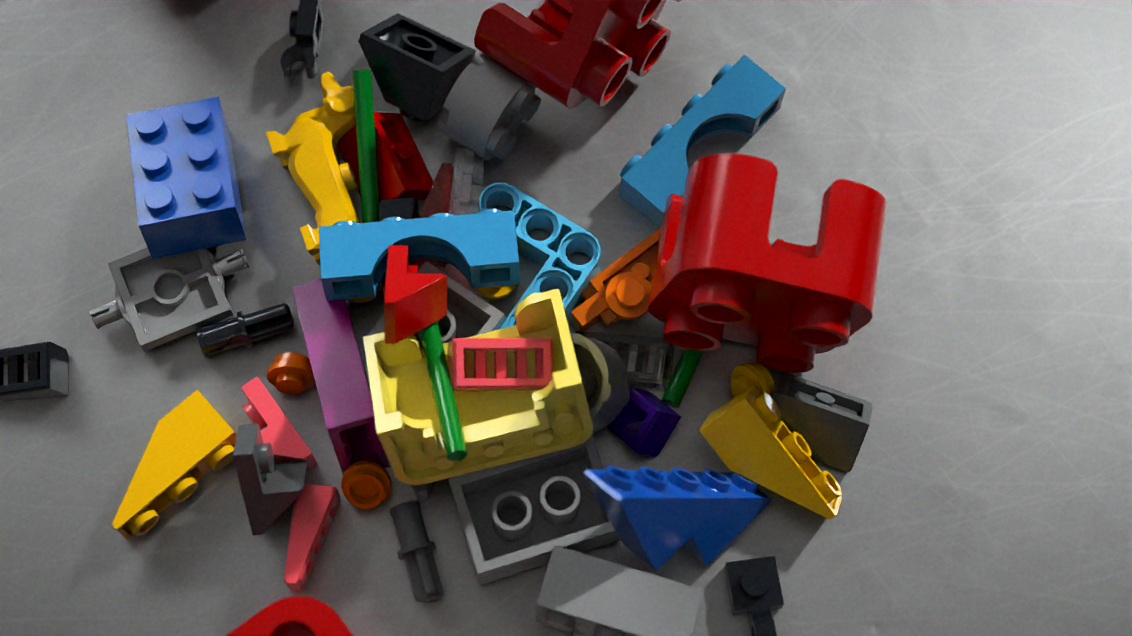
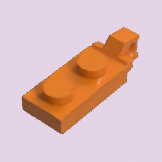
(638, 260)

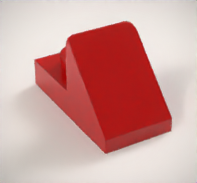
(410, 298)

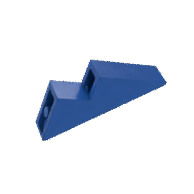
(676, 509)

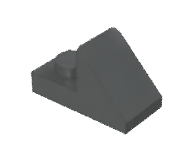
(265, 485)

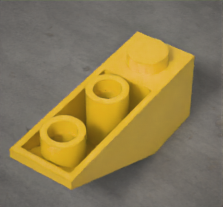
(761, 448)
(180, 453)

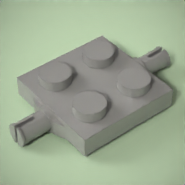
(169, 293)

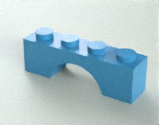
(737, 103)
(476, 244)

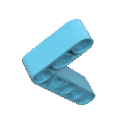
(550, 253)

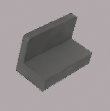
(826, 419)

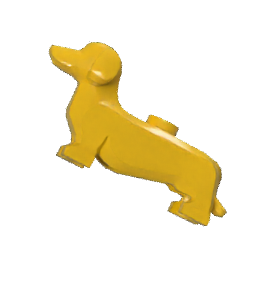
(313, 159)

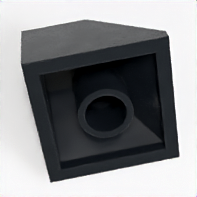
(413, 64)

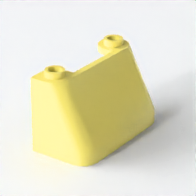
(494, 424)

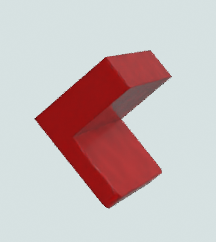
(398, 159)

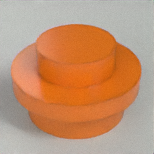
(628, 296)
(291, 373)
(365, 484)

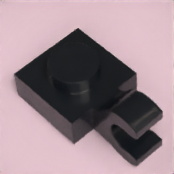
(307, 29)
(755, 590)

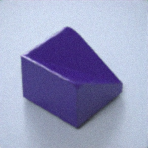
(645, 422)

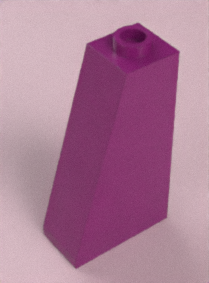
(339, 376)

